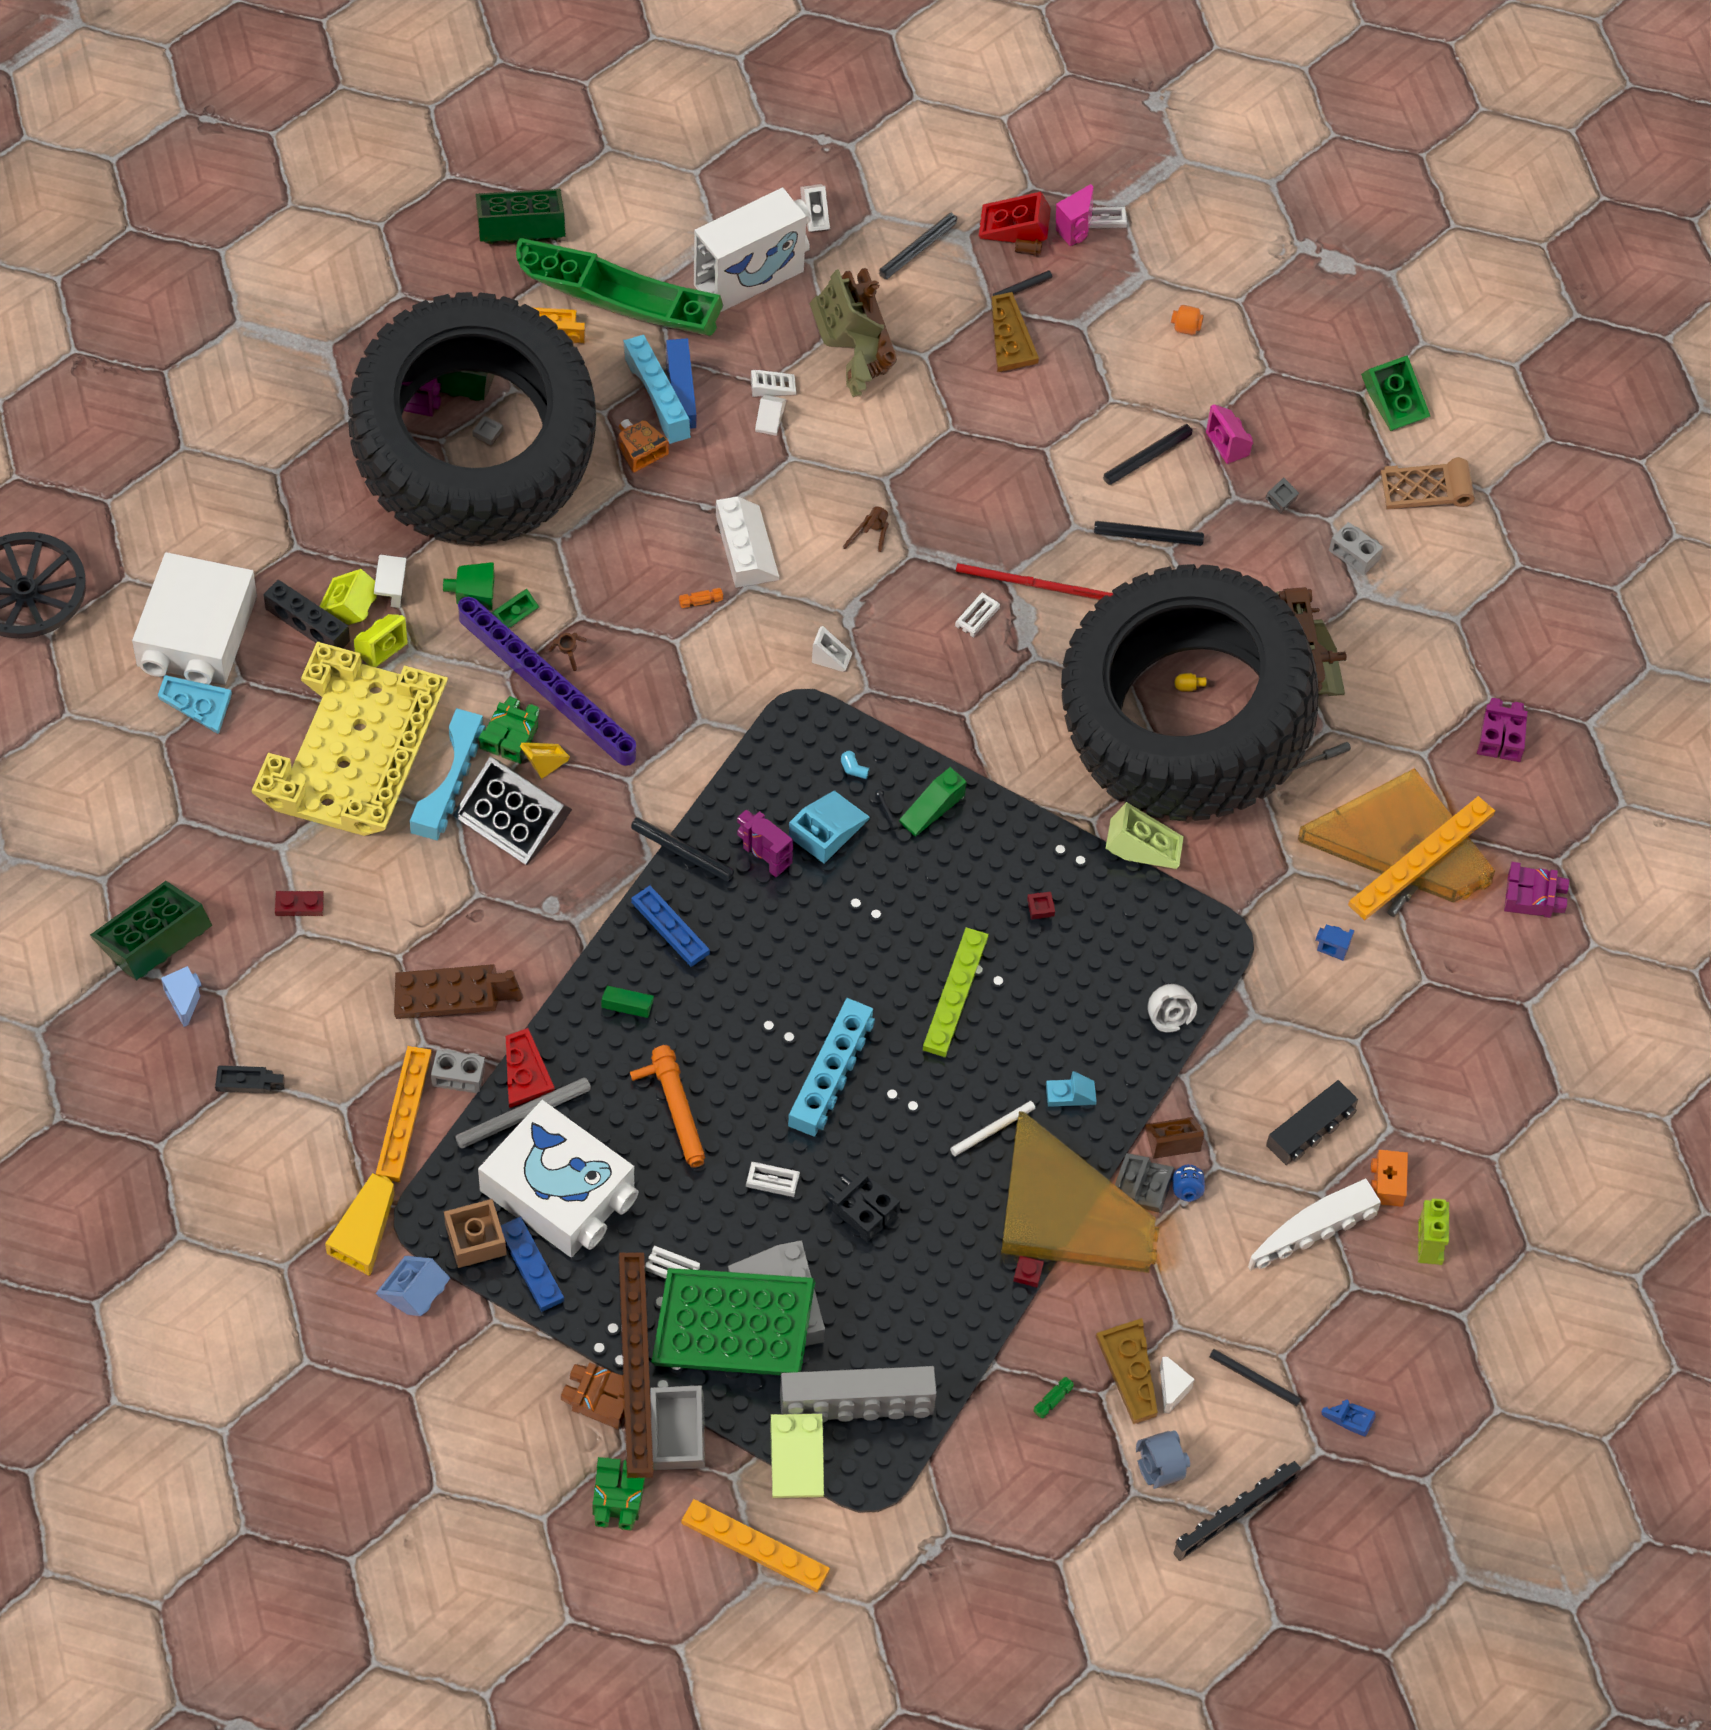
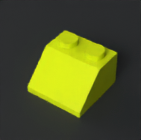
(349, 597)
(382, 639)

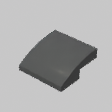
(1145, 1181)

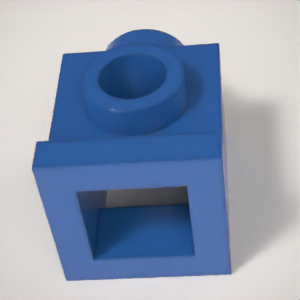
(1334, 941)

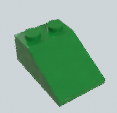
(1396, 393)

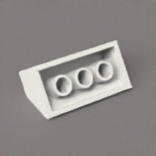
(745, 542)

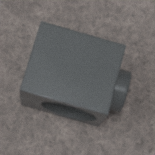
(1282, 495)

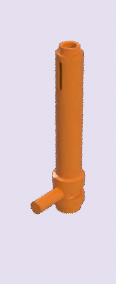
(668, 1073)

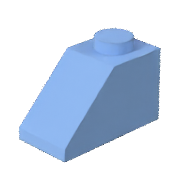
(182, 992)

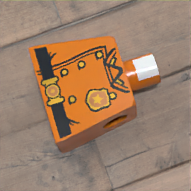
(641, 444)

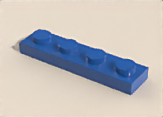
(670, 926)
(531, 1264)

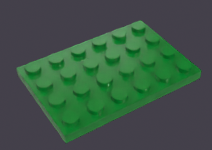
(733, 1321)

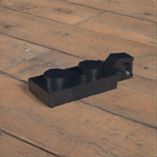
(247, 1079)

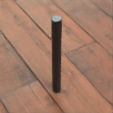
(1255, 1377)

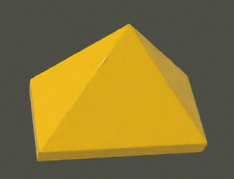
(545, 757)

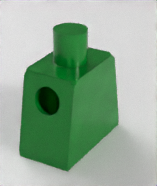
(473, 582)

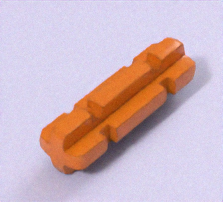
(700, 597)

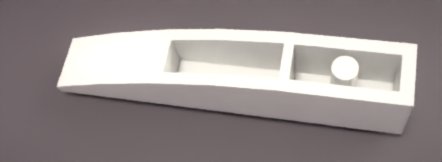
(1319, 1221)

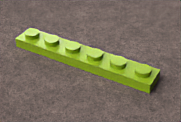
(955, 992)

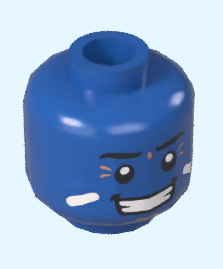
(1188, 1183)

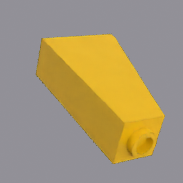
(363, 1225)

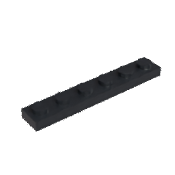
(1243, 1504)

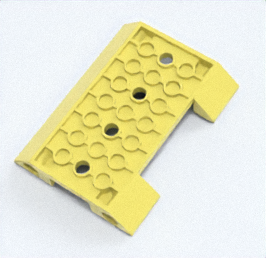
(377, 755)

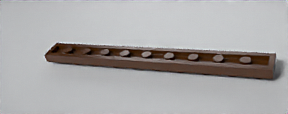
(635, 1366)

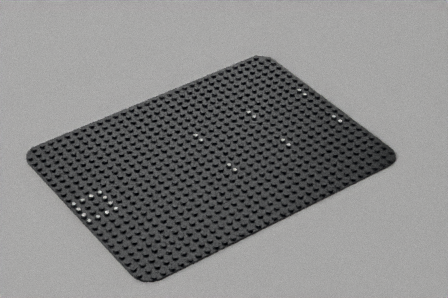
(752, 1020)

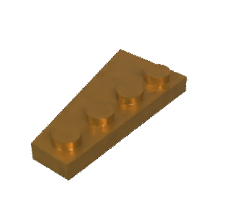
(1011, 336)
(1128, 1362)

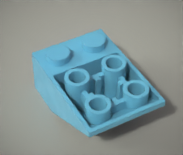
(826, 825)

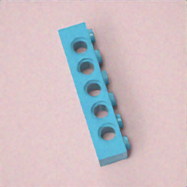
(851, 1015)

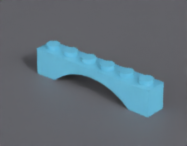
(667, 405)
(431, 812)

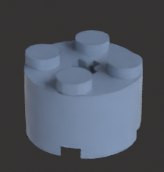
(1162, 1459)

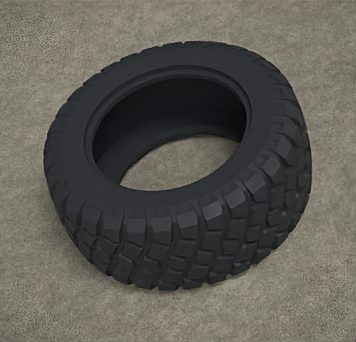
(487, 338)
(1177, 614)

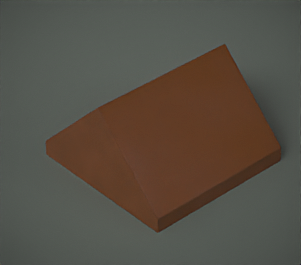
(1174, 1137)

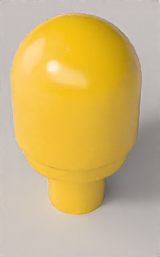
(1188, 682)

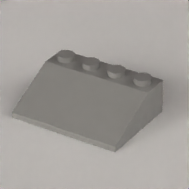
(785, 1260)

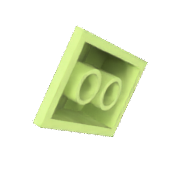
(1143, 839)
(797, 1455)

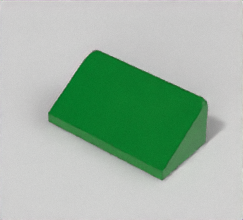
(516, 608)
(627, 1001)

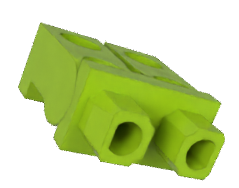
(1433, 1231)

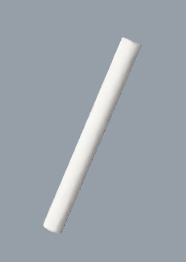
(991, 1129)

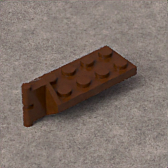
(453, 991)

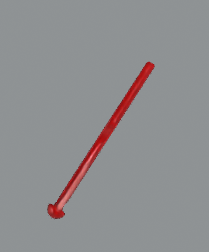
(1031, 581)

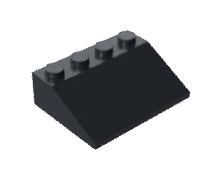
(511, 811)

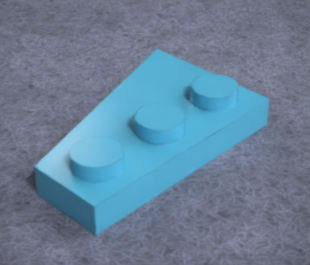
(196, 700)

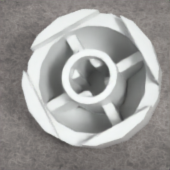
(1171, 1007)

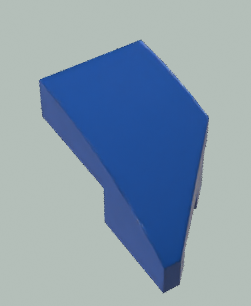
(1351, 1417)

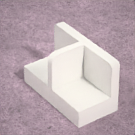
(390, 578)

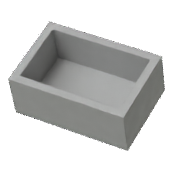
(678, 1427)

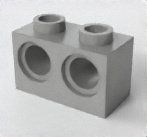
(1352, 544)
(456, 1077)

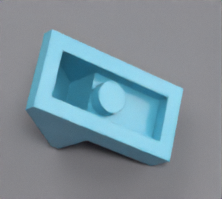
(1071, 1092)

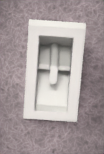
(770, 414)
(830, 651)
(1174, 1383)

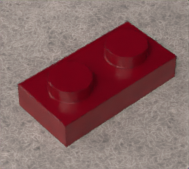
(299, 903)

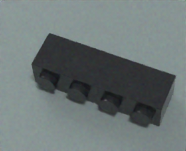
(1312, 1123)

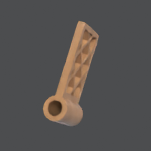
(1455, 476)

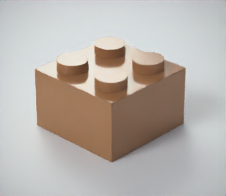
(475, 1233)

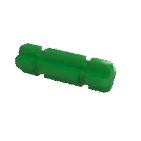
(1053, 1397)

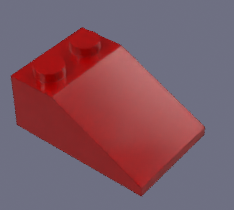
(1016, 218)

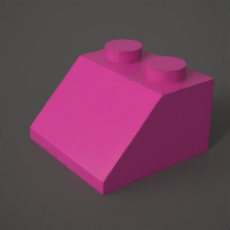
(1074, 215)
(1228, 434)

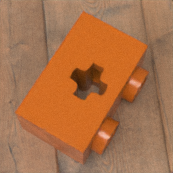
(1391, 1165)

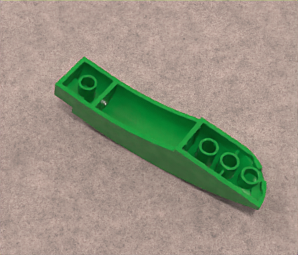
(619, 289)

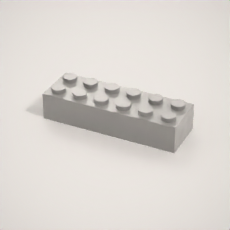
(860, 1393)

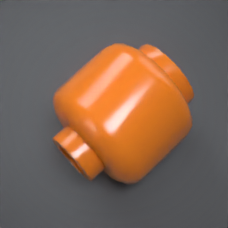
(1187, 320)

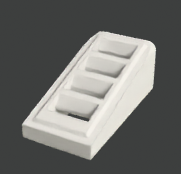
(765, 377)

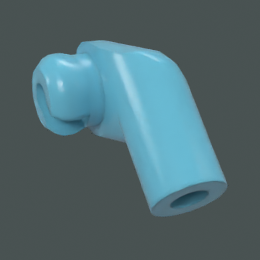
(851, 766)

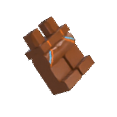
(598, 1395)

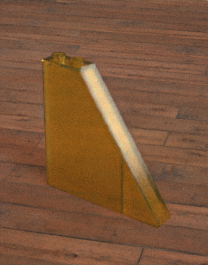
(1390, 823)
(1069, 1209)

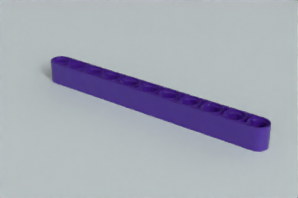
(548, 689)

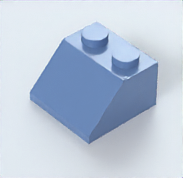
(414, 1285)

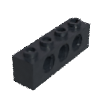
(305, 616)

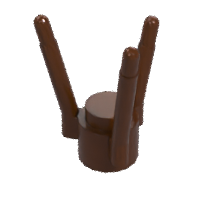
(875, 520)
(567, 645)

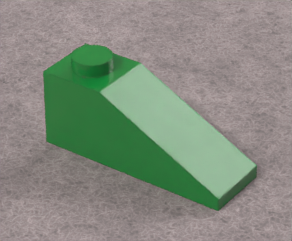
(934, 801)

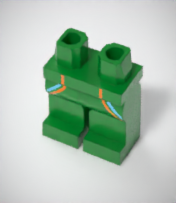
(509, 729)
(616, 1501)

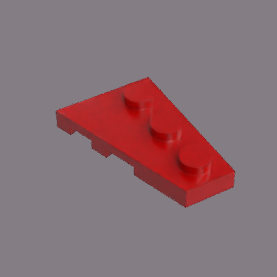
(525, 1069)

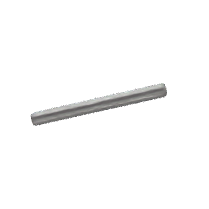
(518, 1114)

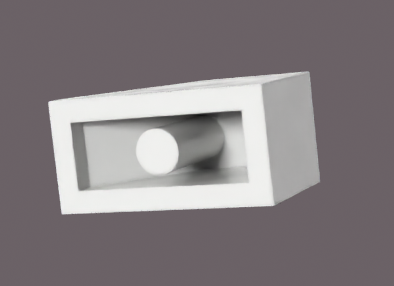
(816, 201)

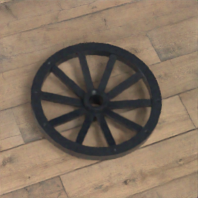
(35, 589)

